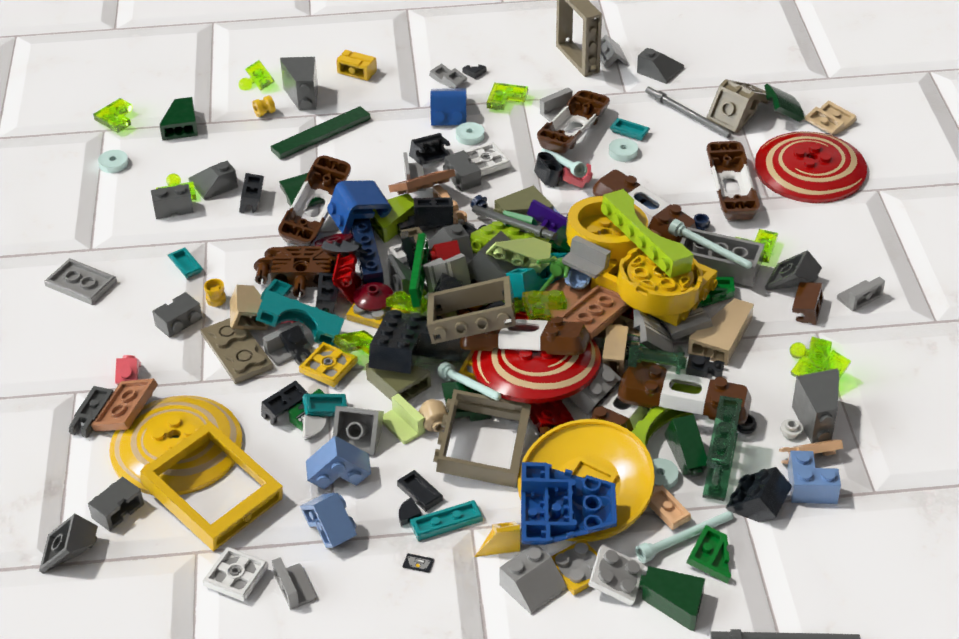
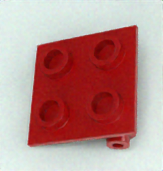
(345, 276)
(549, 414)

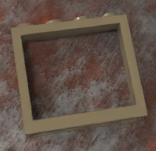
(588, 58)
(474, 322)
(488, 406)

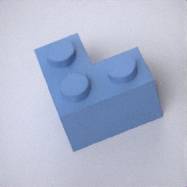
(337, 460)
(812, 483)
(331, 519)

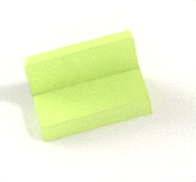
(403, 420)

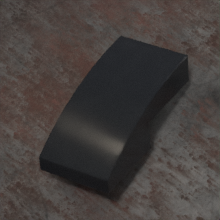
(345, 248)

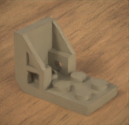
(735, 104)

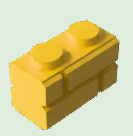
(356, 65)

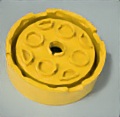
(591, 224)
(650, 292)

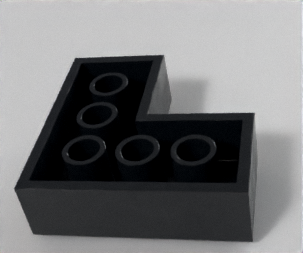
(403, 339)

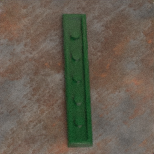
(320, 132)

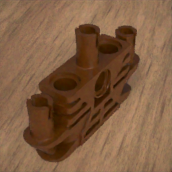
(295, 266)

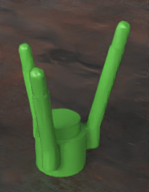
(557, 269)

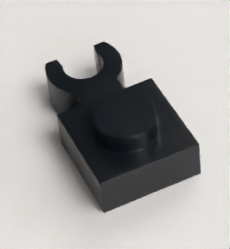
(295, 341)
(701, 366)

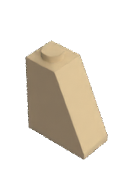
(244, 308)
(615, 348)

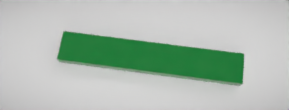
(418, 276)

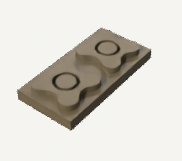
(236, 351)

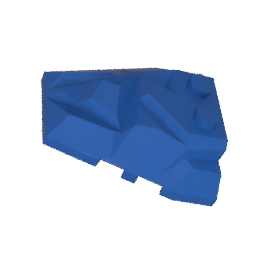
(563, 504)

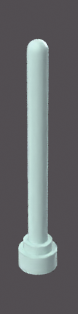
(577, 168)
(678, 228)
(448, 372)
(647, 552)

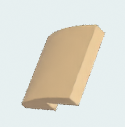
(831, 118)

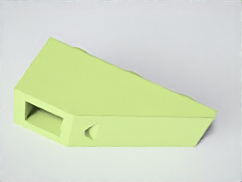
(522, 252)

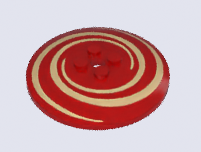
(810, 167)
(536, 376)

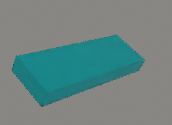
(446, 520)

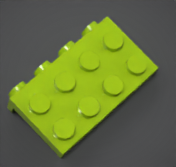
(482, 236)

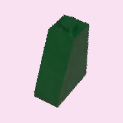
(179, 120)
(687, 445)
(673, 594)

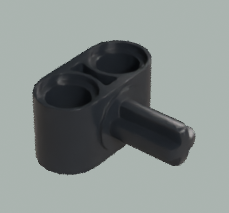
(548, 169)

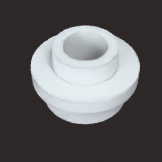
(791, 428)

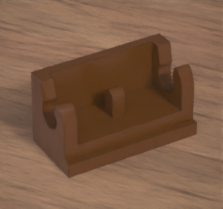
(808, 302)

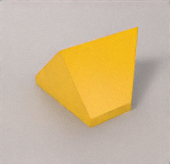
(501, 539)

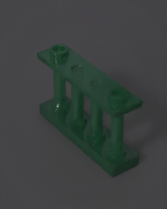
(638, 354)
(722, 448)

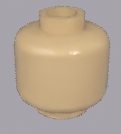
(433, 413)

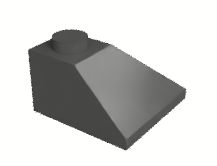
(657, 65)
(215, 180)
(452, 233)
(793, 271)
(400, 275)
(68, 541)

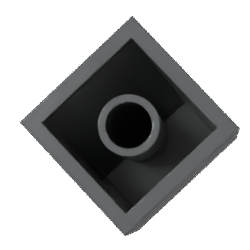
(300, 81)
(486, 267)
(817, 403)

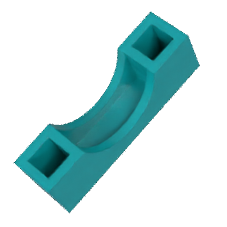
(528, 280)
(278, 308)

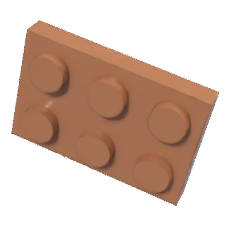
(424, 181)
(124, 405)

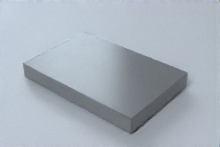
(80, 281)

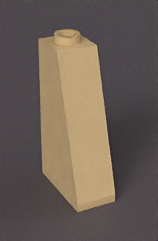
(726, 333)

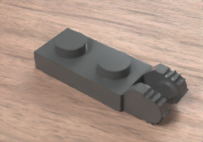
(89, 410)

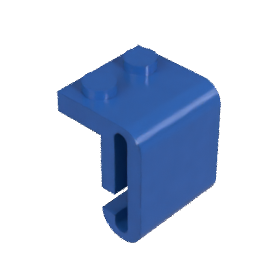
(448, 106)
(355, 201)

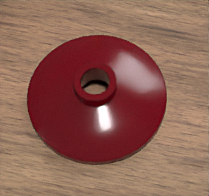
(335, 237)
(372, 296)

